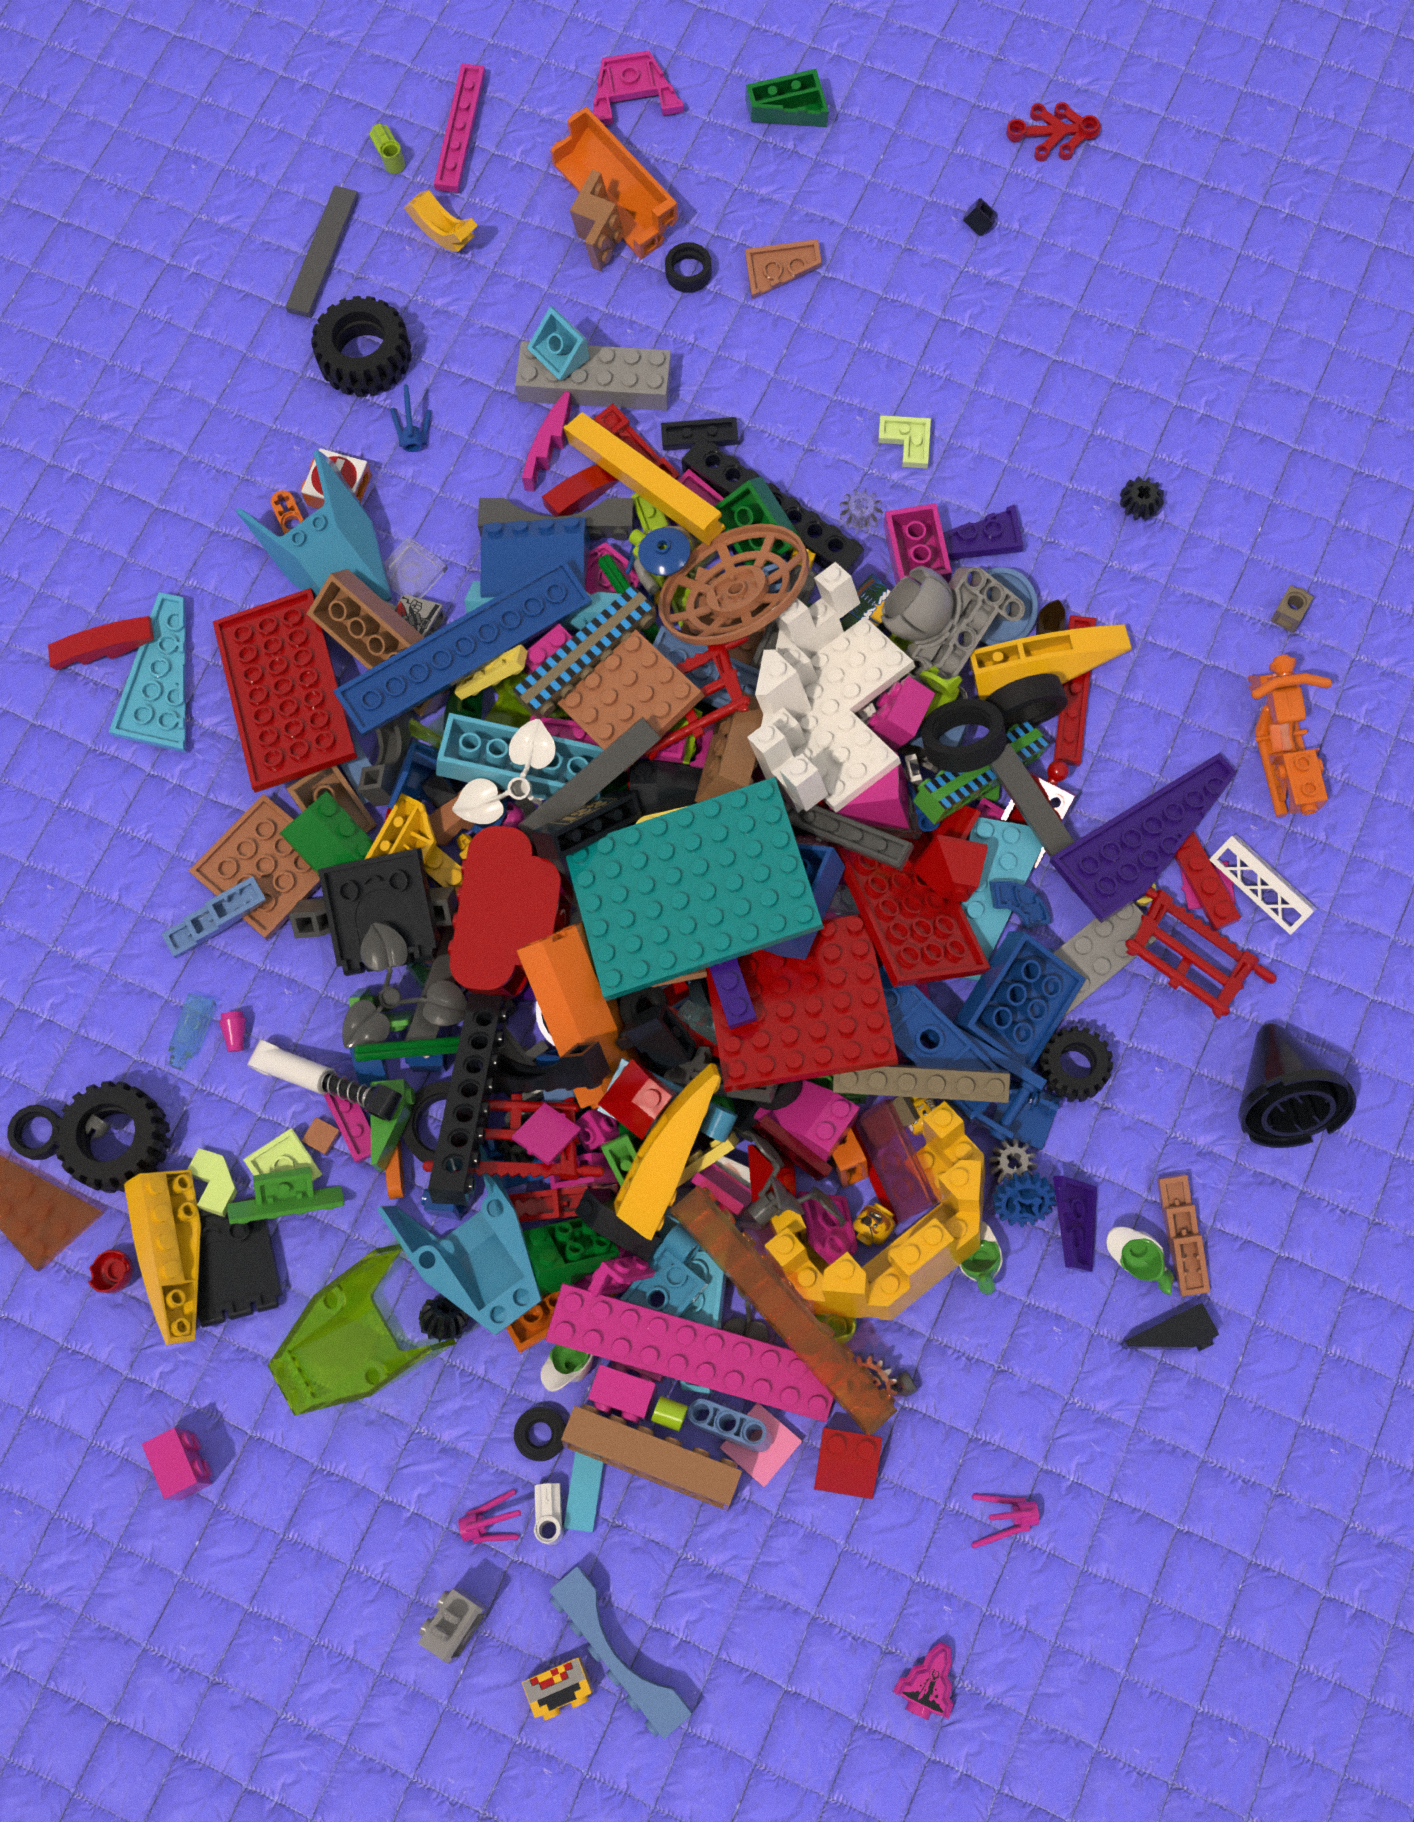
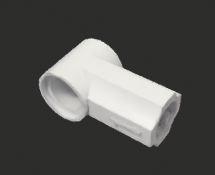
(548, 1510)

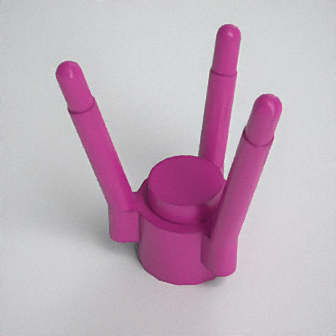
(1023, 1514)
(474, 1526)

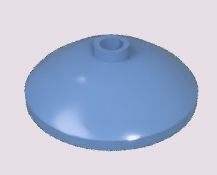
(1019, 585)

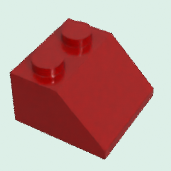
(848, 1463)

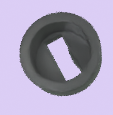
(97, 1124)
(907, 1384)

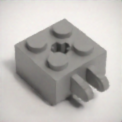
(453, 1624)

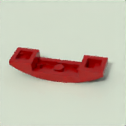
(616, 423)

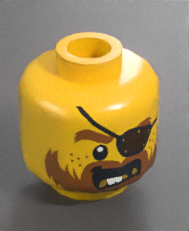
(874, 1224)

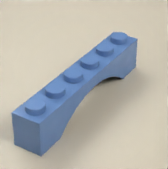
(658, 1702)

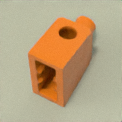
(849, 1161)

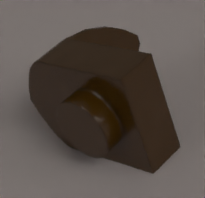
(1051, 618)

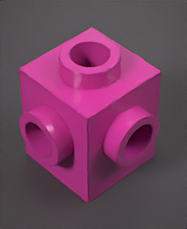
(596, 1130)

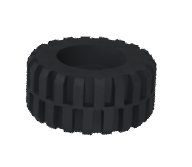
(356, 319)
(102, 1102)

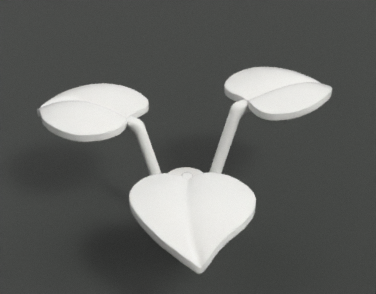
(480, 797)

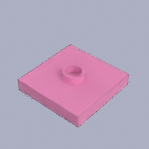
(765, 1464)

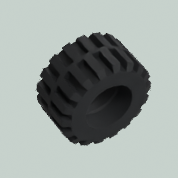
(1091, 1048)

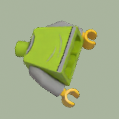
(652, 582)

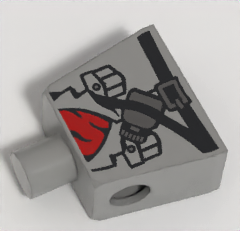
(420, 613)

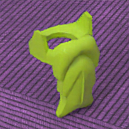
(944, 689)

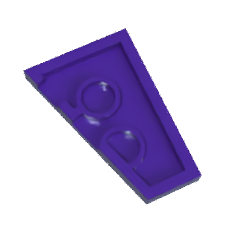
(990, 536)
(1077, 1221)

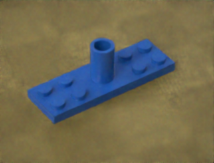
(917, 1019)

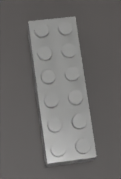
(611, 375)

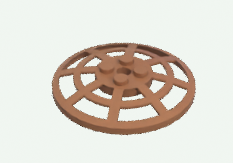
(747, 578)

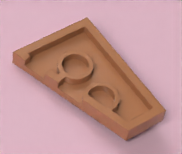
(779, 264)

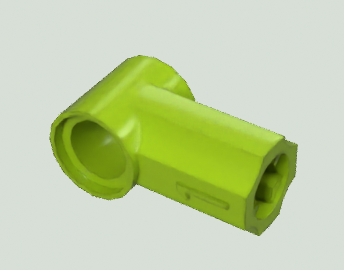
(387, 148)
(669, 1413)

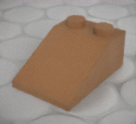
(310, 787)

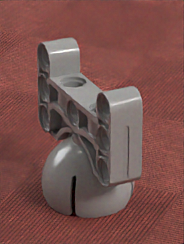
(940, 611)

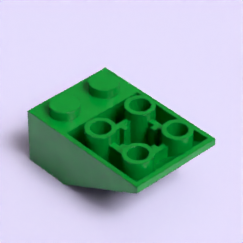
(566, 1253)

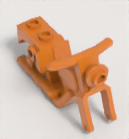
(1282, 741)

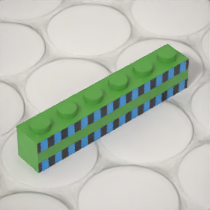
(953, 790)

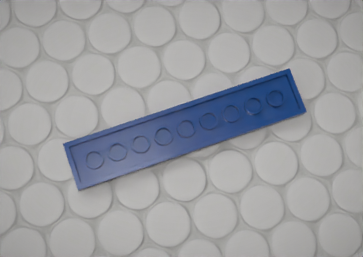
(462, 647)

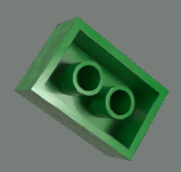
(755, 505)

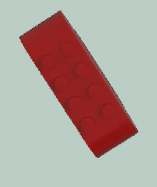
(503, 905)

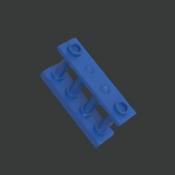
(1029, 1083)

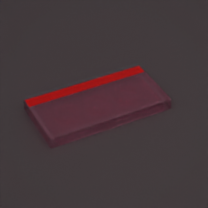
(892, 1163)

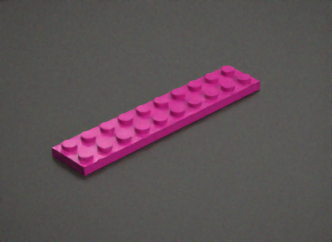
(686, 1351)

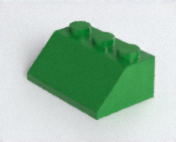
(326, 835)

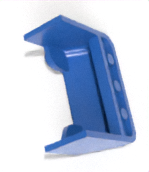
(417, 766)

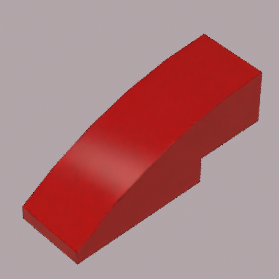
(578, 491)

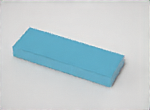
(583, 1493)

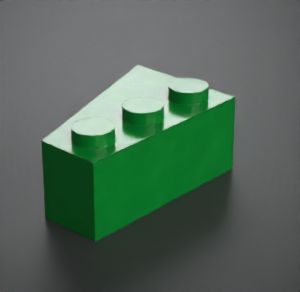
(788, 100)

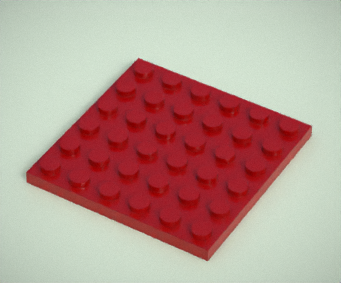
(810, 1013)

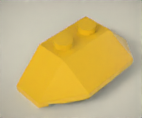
(405, 830)

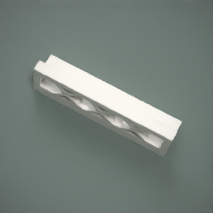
(1270, 876)

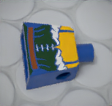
(872, 596)

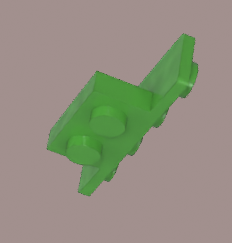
(283, 1195)

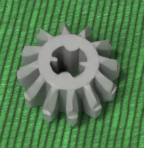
(1011, 1152)

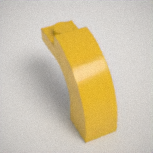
(438, 223)

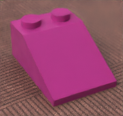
(816, 1118)

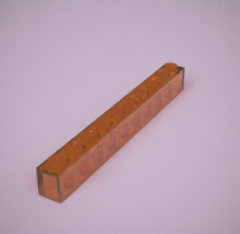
(783, 1310)

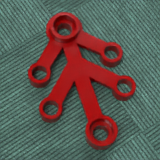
(1083, 128)

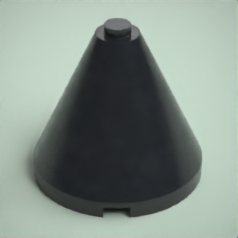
(1291, 1092)

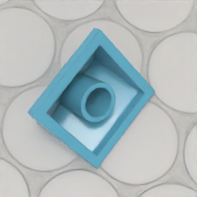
(558, 345)

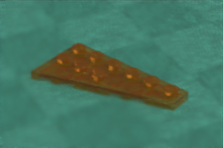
(39, 1215)

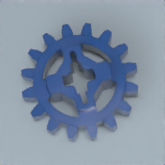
(1024, 1198)

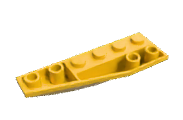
(1057, 653)
(663, 1155)
(167, 1248)

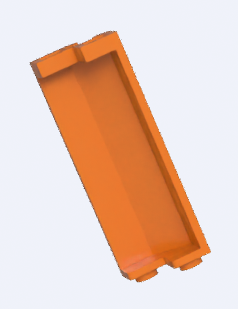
(639, 198)
(572, 1000)

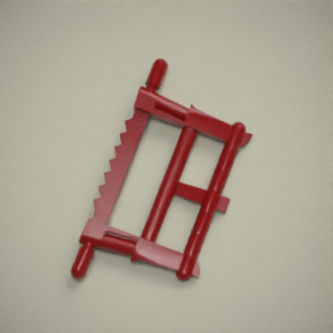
(728, 679)
(1231, 984)
(568, 1165)

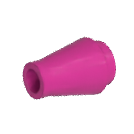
(233, 1030)

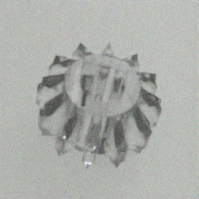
(868, 512)

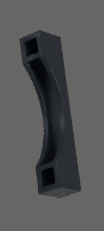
(579, 1067)

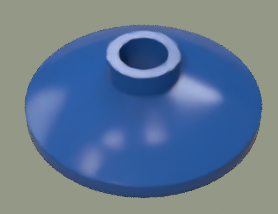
(664, 561)

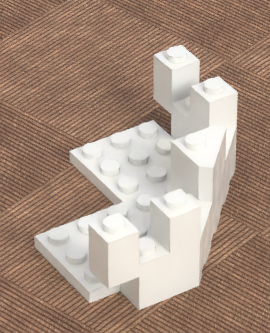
(811, 696)

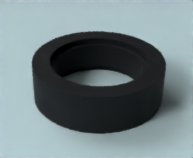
(1029, 698)
(967, 757)
(423, 1099)

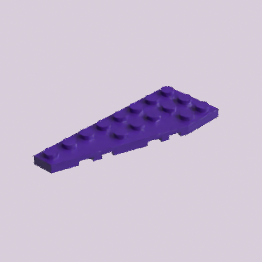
(1132, 850)

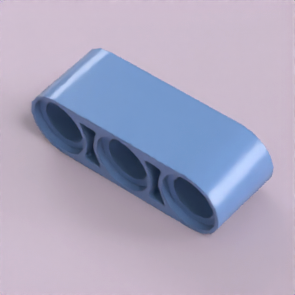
(720, 1416)

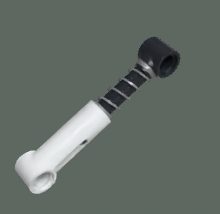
(273, 1061)

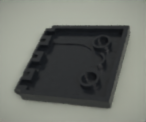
(382, 891)
(235, 1269)

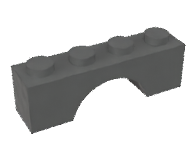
(378, 780)

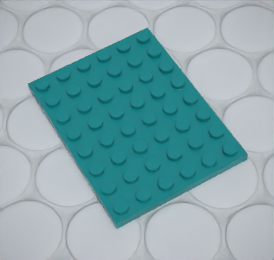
(692, 889)

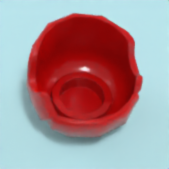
(111, 1272)

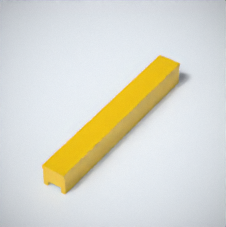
(644, 478)

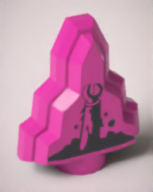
(927, 1684)

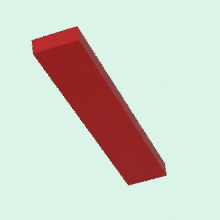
(1072, 718)

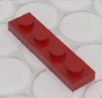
(1206, 884)

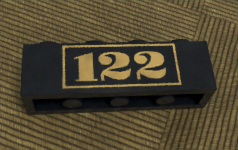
(586, 824)

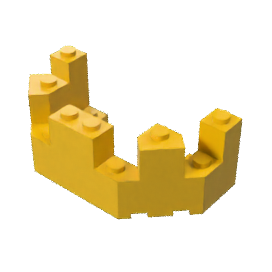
(919, 1255)

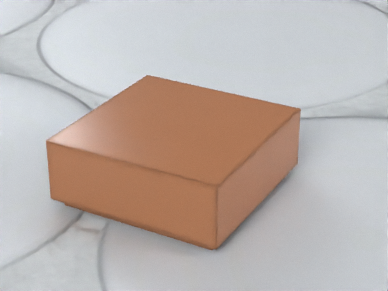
(321, 1136)

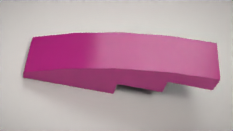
(549, 436)

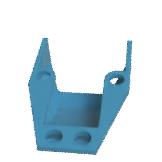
(328, 540)
(477, 1265)

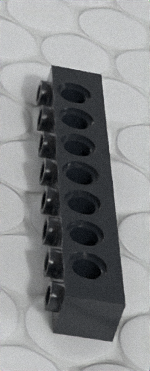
(707, 453)
(470, 1058)

